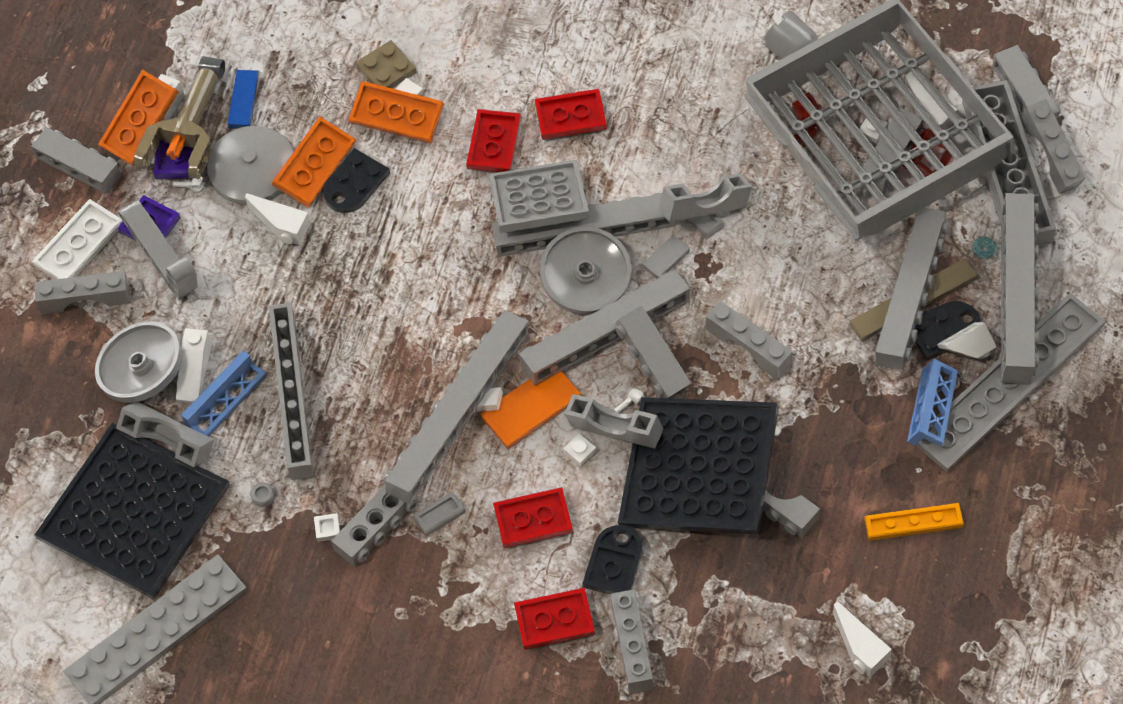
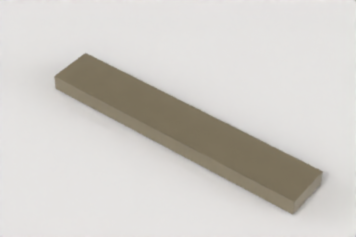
(943, 284)

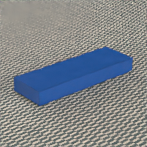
(243, 98)

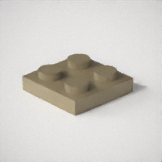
(386, 66)

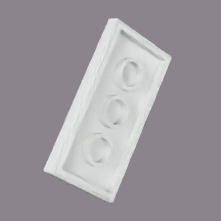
(78, 242)

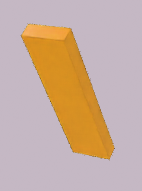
(913, 521)

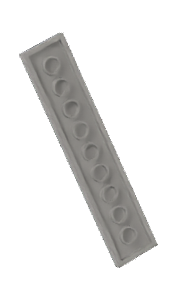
(990, 401)

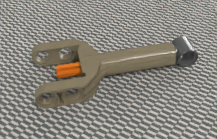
(185, 129)

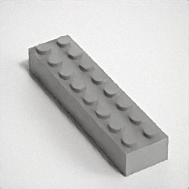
(1016, 171)
(1019, 289)

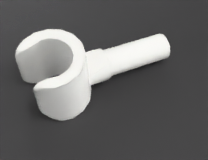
(195, 185)
(633, 396)

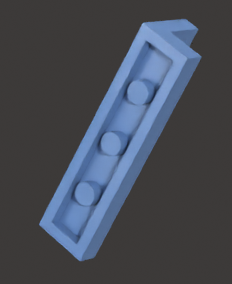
(218, 389)
(927, 399)

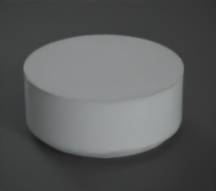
(262, 494)

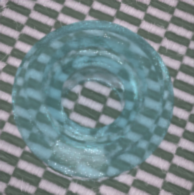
(983, 242)

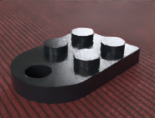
(355, 181)
(941, 324)
(612, 563)

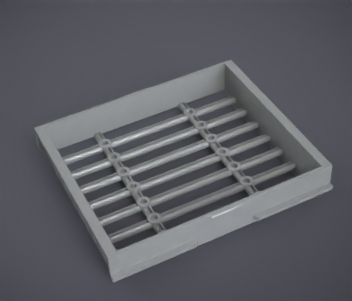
(844, 45)

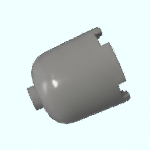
(789, 35)

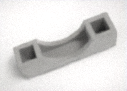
(1062, 162)
(727, 195)
(57, 294)
(767, 351)
(146, 422)
(636, 428)
(795, 514)

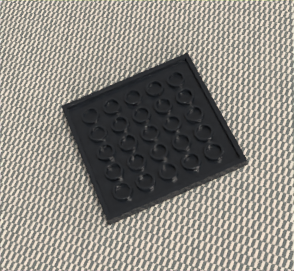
(704, 469)
(132, 511)

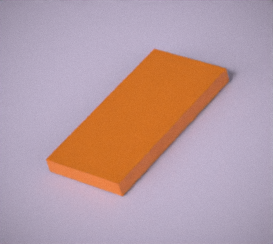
(142, 107)
(396, 112)
(313, 162)
(529, 408)

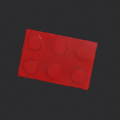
(570, 114)
(493, 141)
(533, 517)
(554, 618)

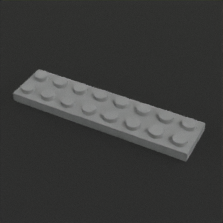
(155, 631)

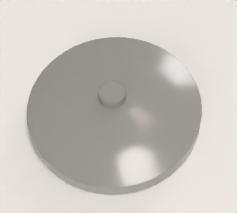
(248, 163)
(585, 270)
(138, 362)

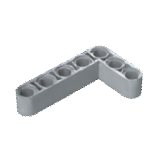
(176, 272)

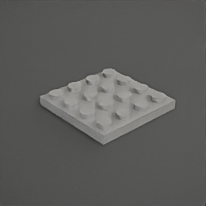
(539, 196)

